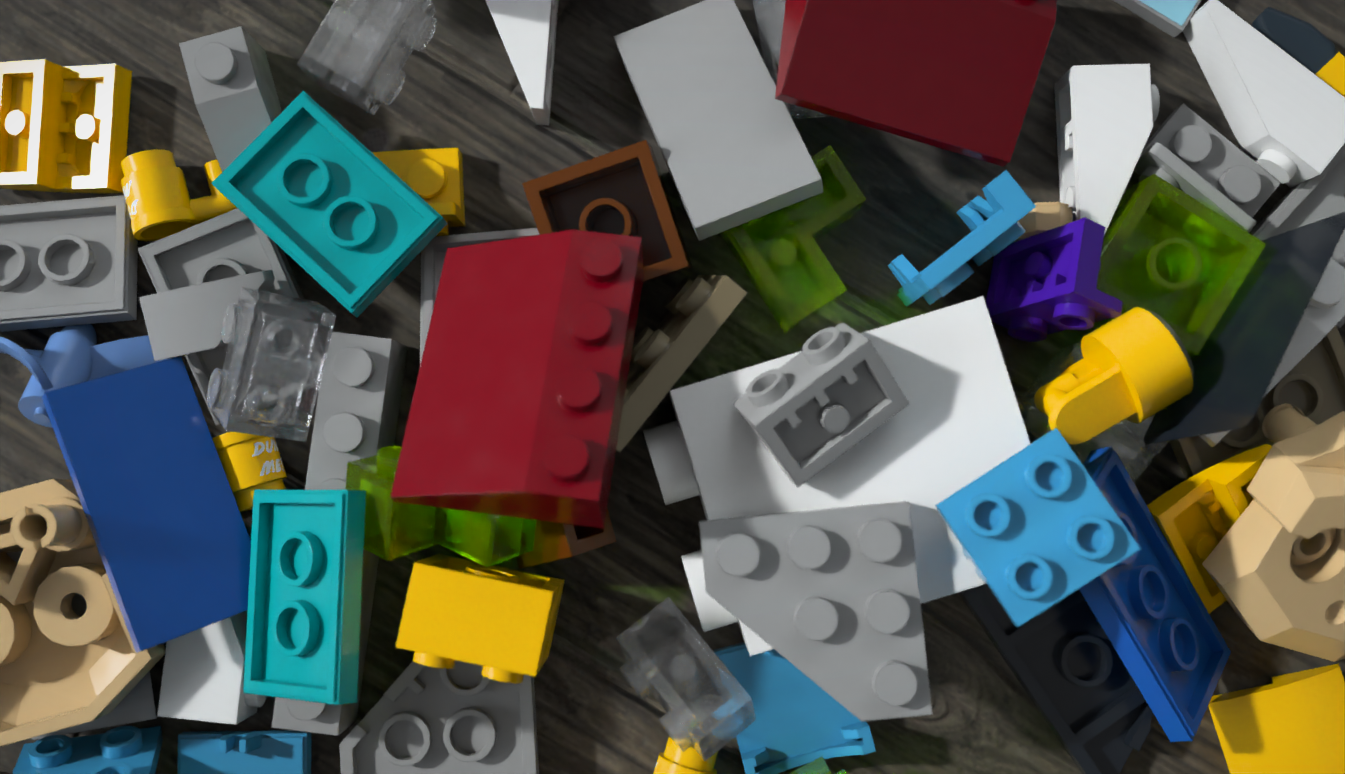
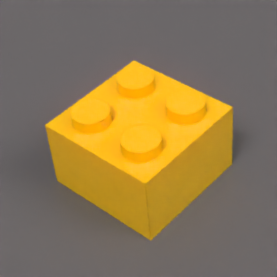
(479, 617)

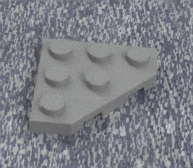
(831, 598)
(446, 725)

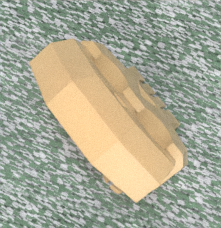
(1287, 549)
(52, 661)

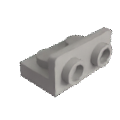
(1206, 167)
(821, 401)

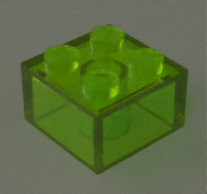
(1174, 259)

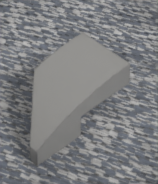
(193, 316)

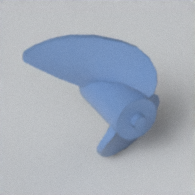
(72, 359)

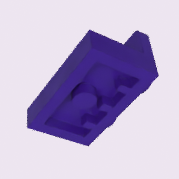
(1050, 283)

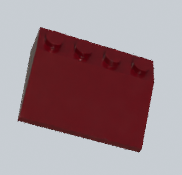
(919, 67)
(524, 378)

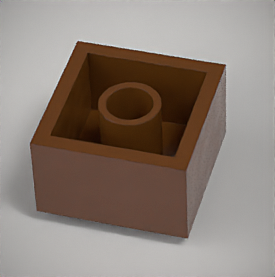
(614, 196)

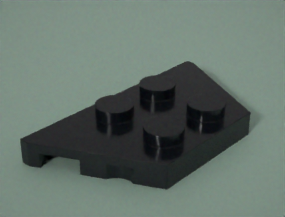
(1071, 678)

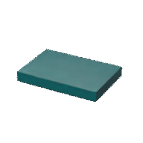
(330, 203)
(305, 595)

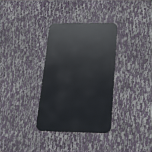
(1251, 335)

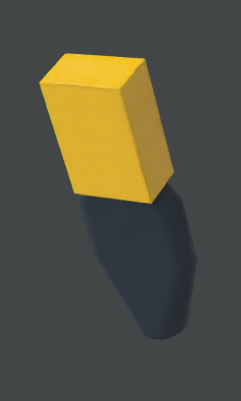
(1305, 45)

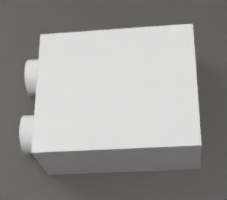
(950, 434)

